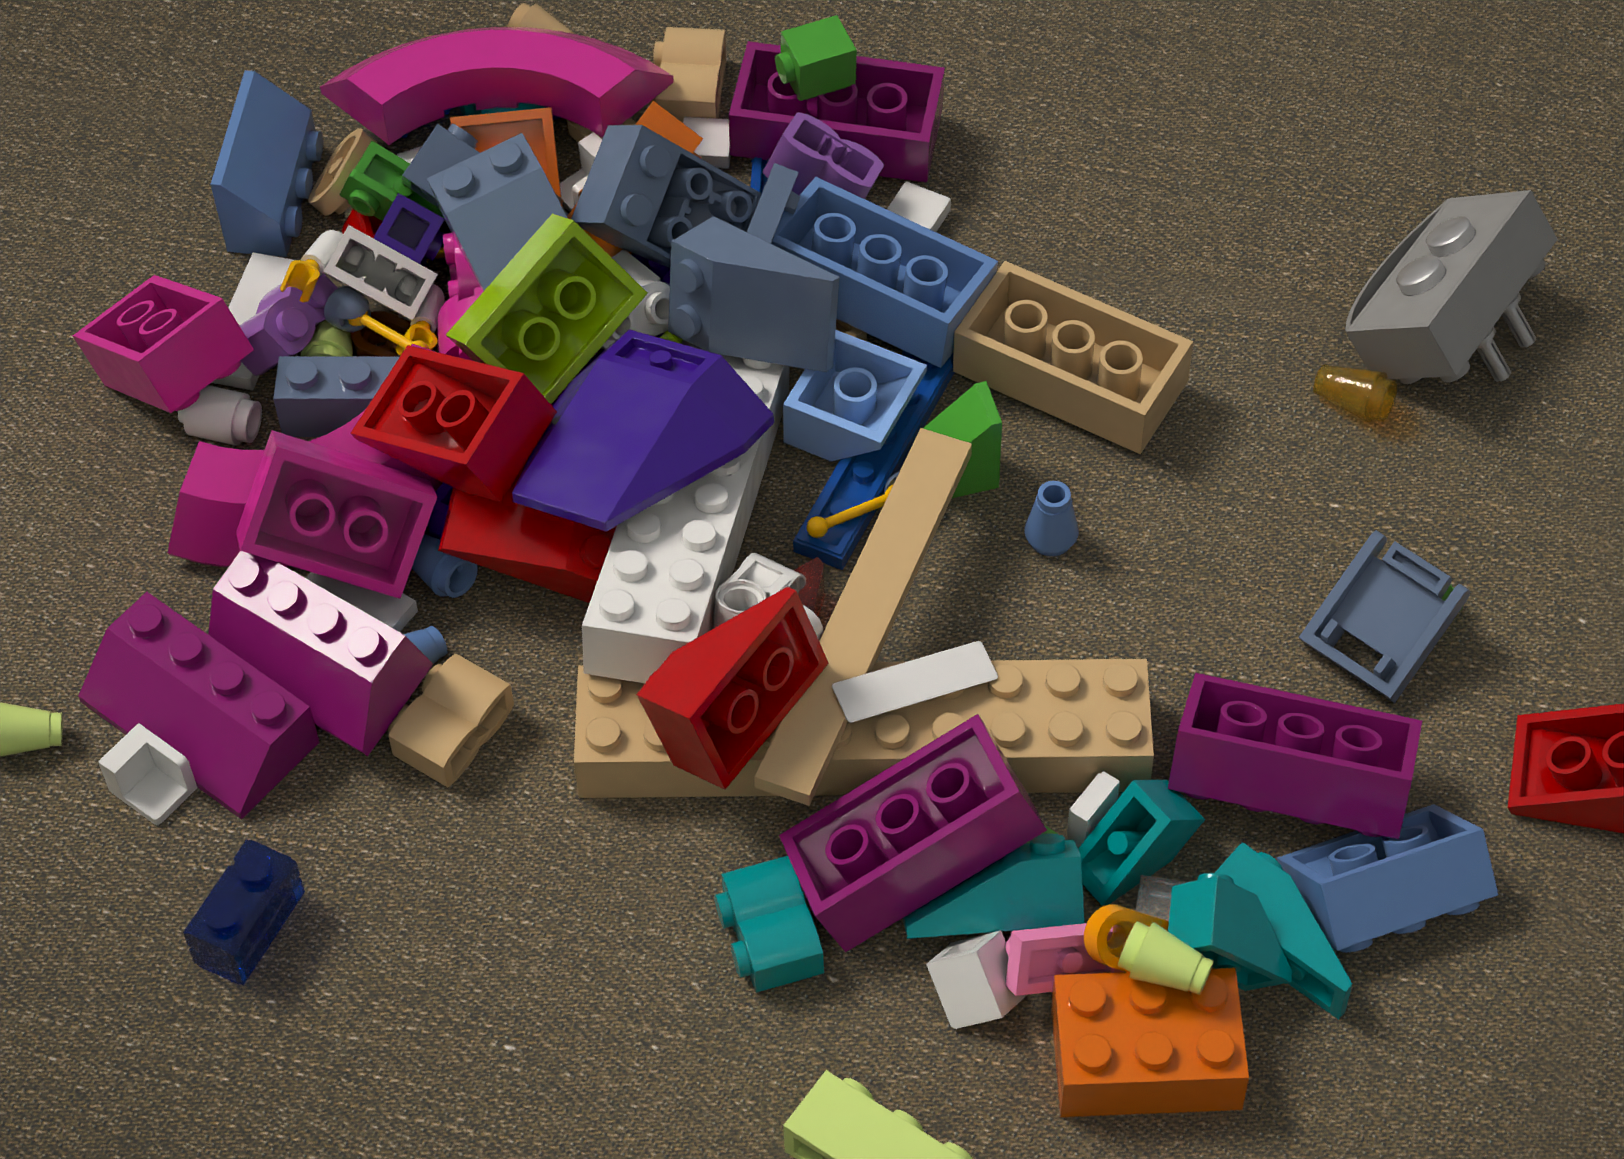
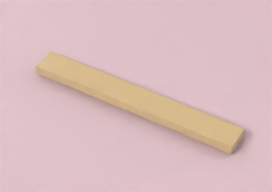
(865, 613)

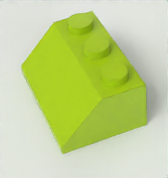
(549, 308)

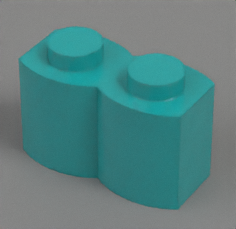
(771, 924)

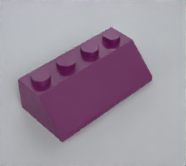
(317, 648)
(201, 701)
(911, 833)

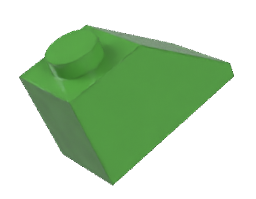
(975, 421)

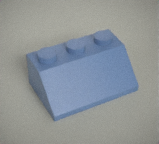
(264, 168)
(1388, 884)

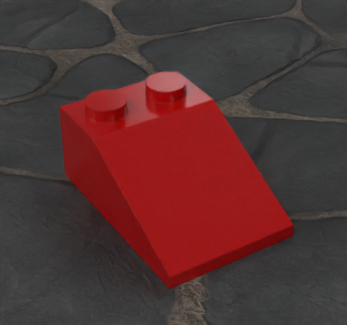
(456, 420)
(525, 543)
(733, 687)
(1570, 767)

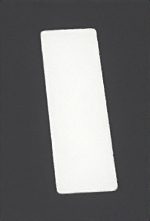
(914, 681)

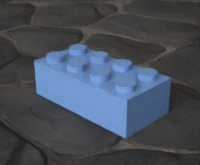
(892, 272)

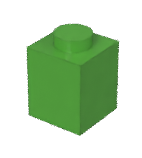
(817, 58)

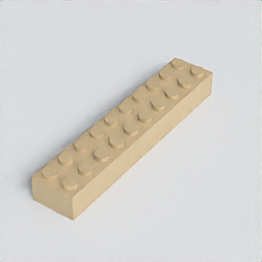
(1047, 716)

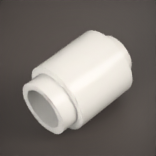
(222, 416)

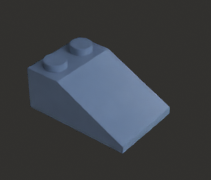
(495, 204)
(751, 298)

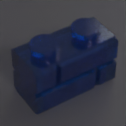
(244, 912)

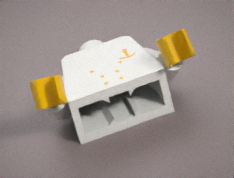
(377, 274)

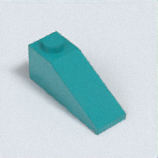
(1023, 890)
(1311, 958)

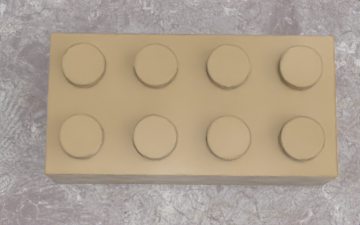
(1072, 356)

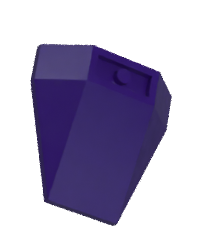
(639, 430)

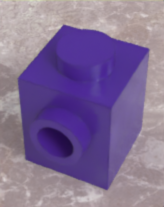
(411, 230)

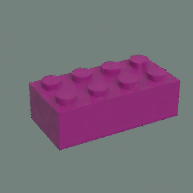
(888, 111)
(1295, 755)

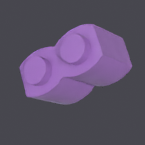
(819, 152)
(284, 324)

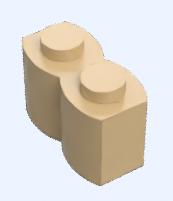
(698, 68)
(450, 719)

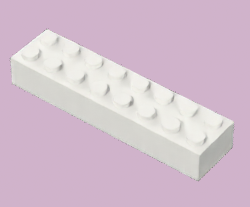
(676, 553)

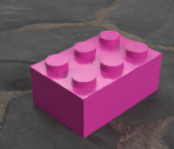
(164, 343)
(335, 514)

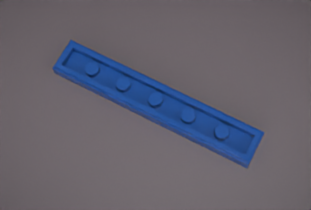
(866, 475)

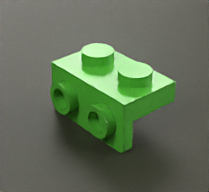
(377, 182)

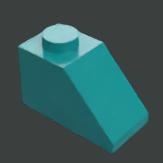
(1136, 838)
(1228, 929)

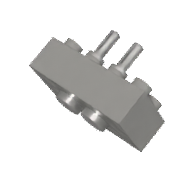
(1449, 288)

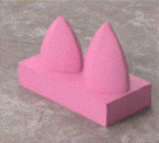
(1047, 952)

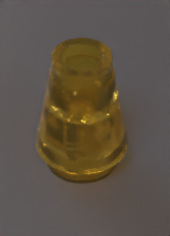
(1358, 391)

